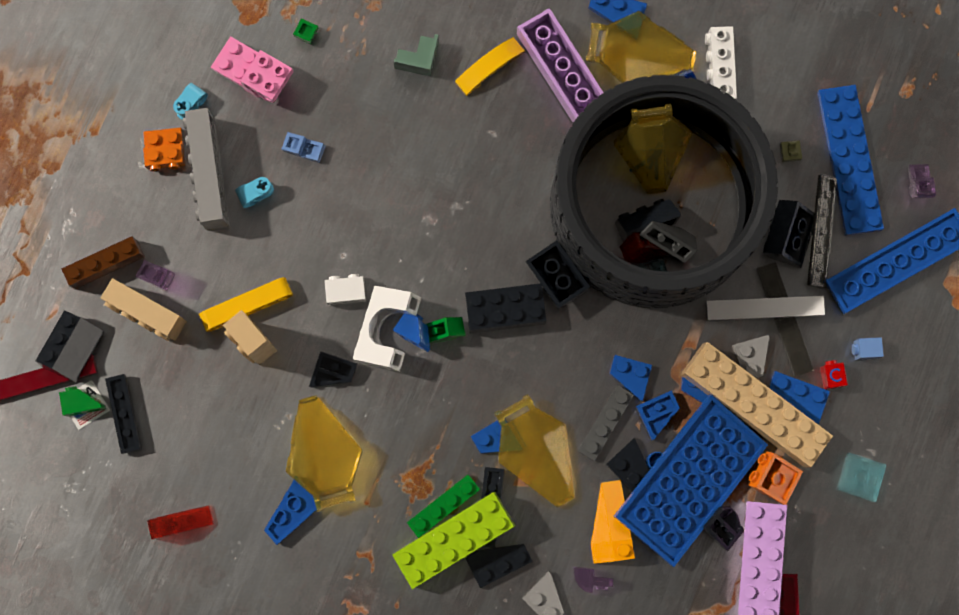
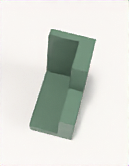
(419, 62)

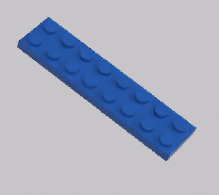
(850, 160)
(896, 262)

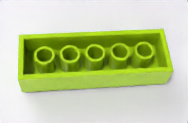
(453, 540)

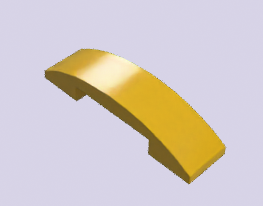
(488, 65)

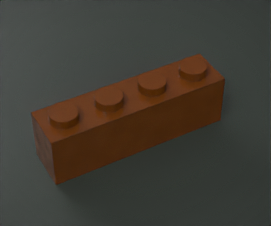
(103, 262)

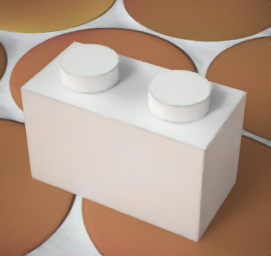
(345, 290)

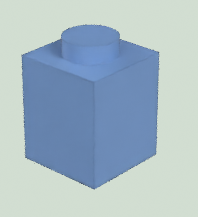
(867, 348)

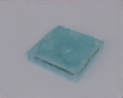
(861, 477)

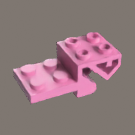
(252, 70)

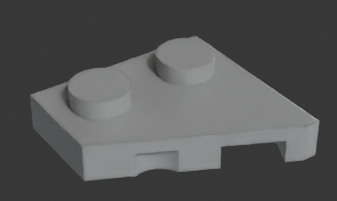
(752, 355)
(544, 597)

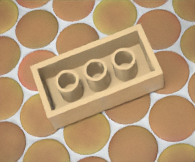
(147, 312)
(249, 338)

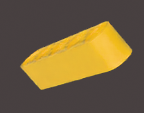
(247, 302)

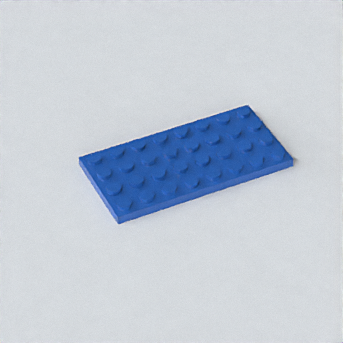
(691, 480)

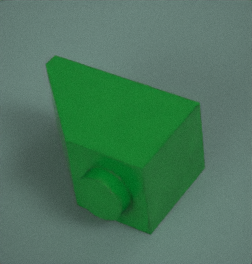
(446, 329)
(78, 402)

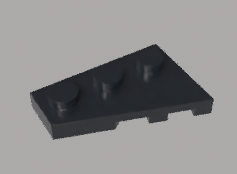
(629, 465)
(496, 563)

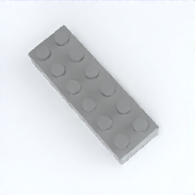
(206, 167)

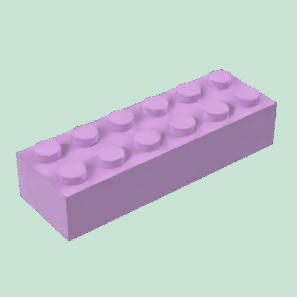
(559, 62)
(762, 559)

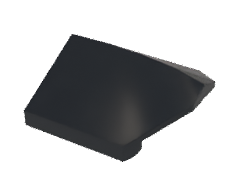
(724, 527)

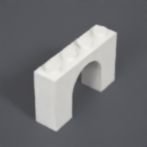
(382, 305)

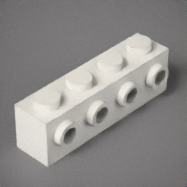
(721, 59)

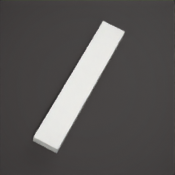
(765, 308)

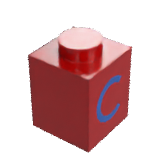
(833, 375)

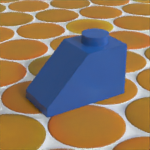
(413, 330)

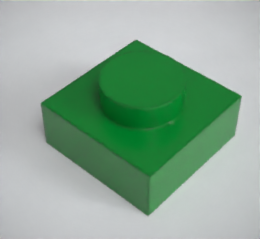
(305, 31)

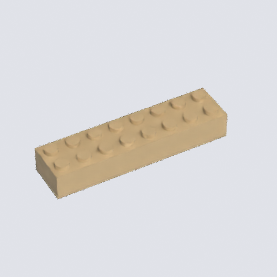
(757, 405)

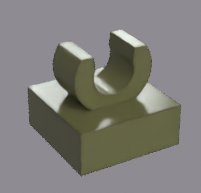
(791, 151)

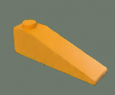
(610, 538)

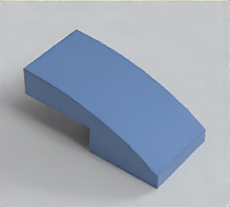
(303, 147)

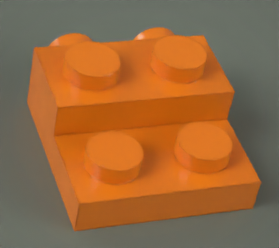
(164, 149)
(775, 477)

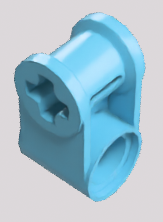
(190, 99)
(252, 192)

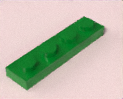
(443, 506)

